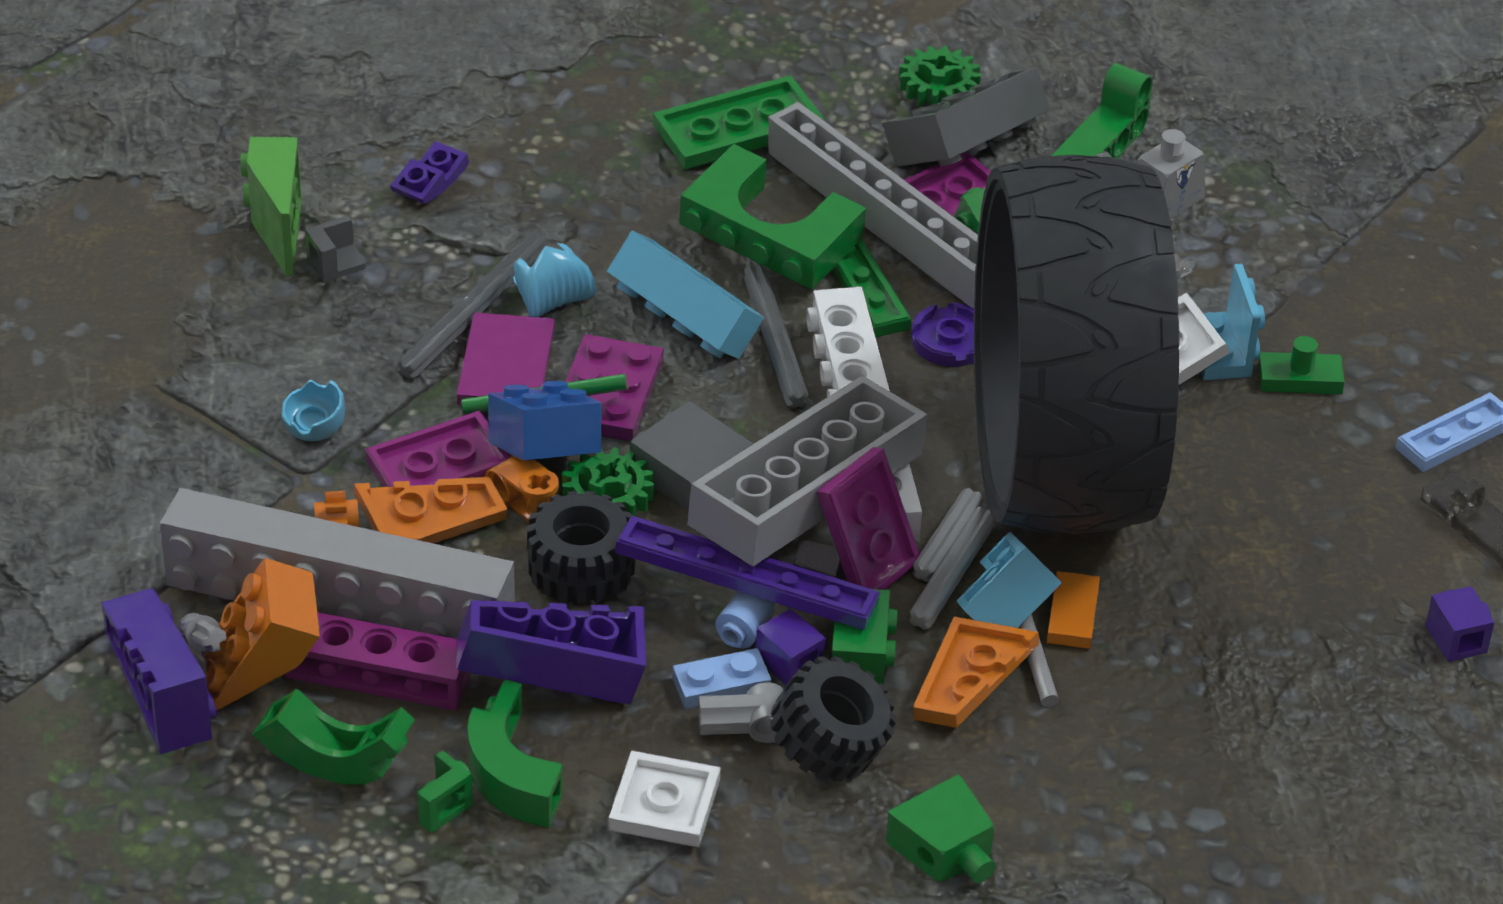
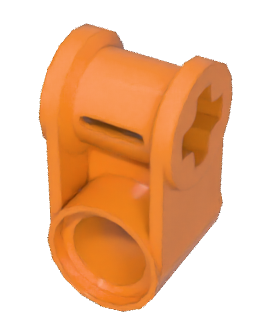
(523, 484)

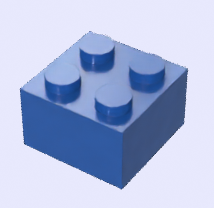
(544, 421)

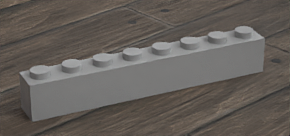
(893, 207)

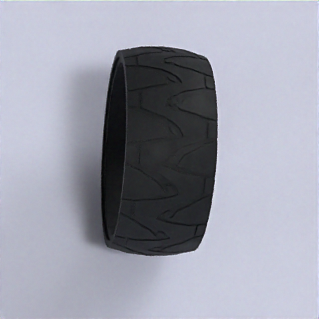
(1075, 344)

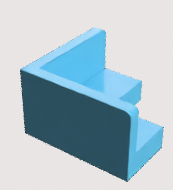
(1010, 586)

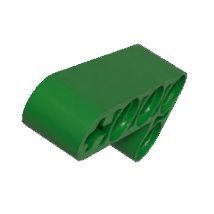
(1118, 117)

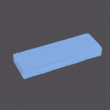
(1453, 432)

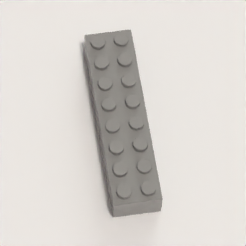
(356, 571)

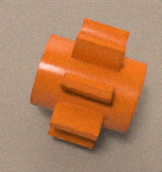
(338, 509)

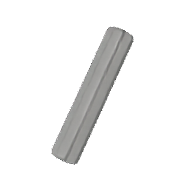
(946, 534)

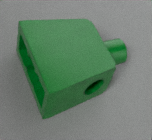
(944, 832)

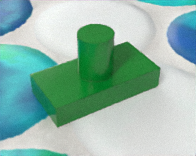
(1301, 370)

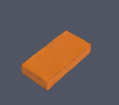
(1073, 610)

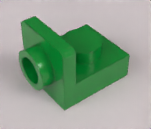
(446, 795)

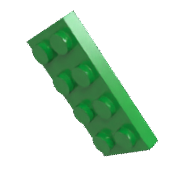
(710, 126)

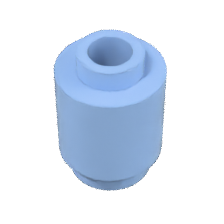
(741, 617)

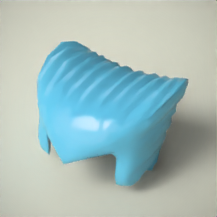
(553, 280)

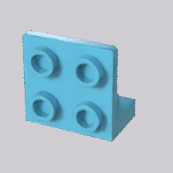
(1238, 329)

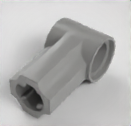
(740, 713)

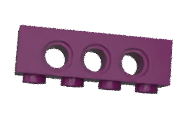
(384, 662)

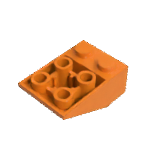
(265, 630)

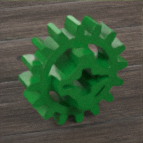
(937, 75)
(611, 476)

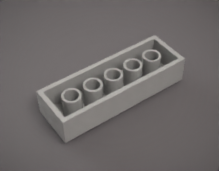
(770, 488)

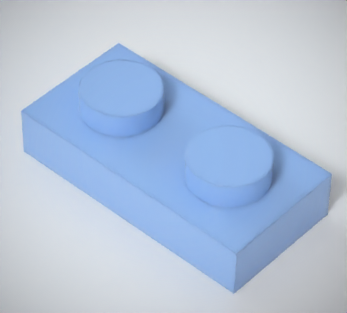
(719, 676)

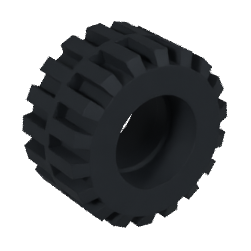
(575, 545)
(833, 718)

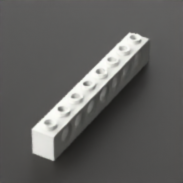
(848, 351)

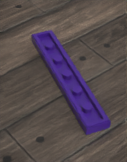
(767, 579)

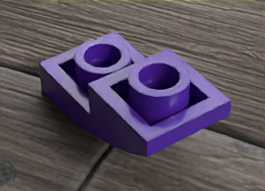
(432, 174)

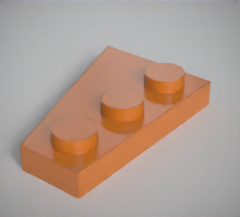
(431, 511)
(969, 668)

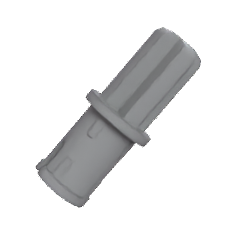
(202, 632)

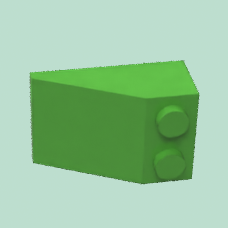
(274, 194)

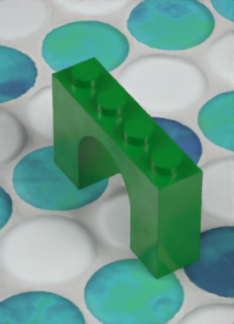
(796, 250)

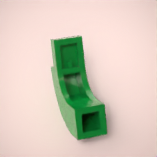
(330, 748)
(505, 776)

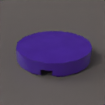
(945, 334)

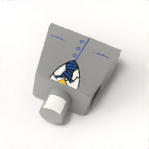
(1179, 170)

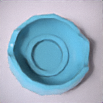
(314, 411)

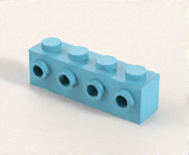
(685, 295)

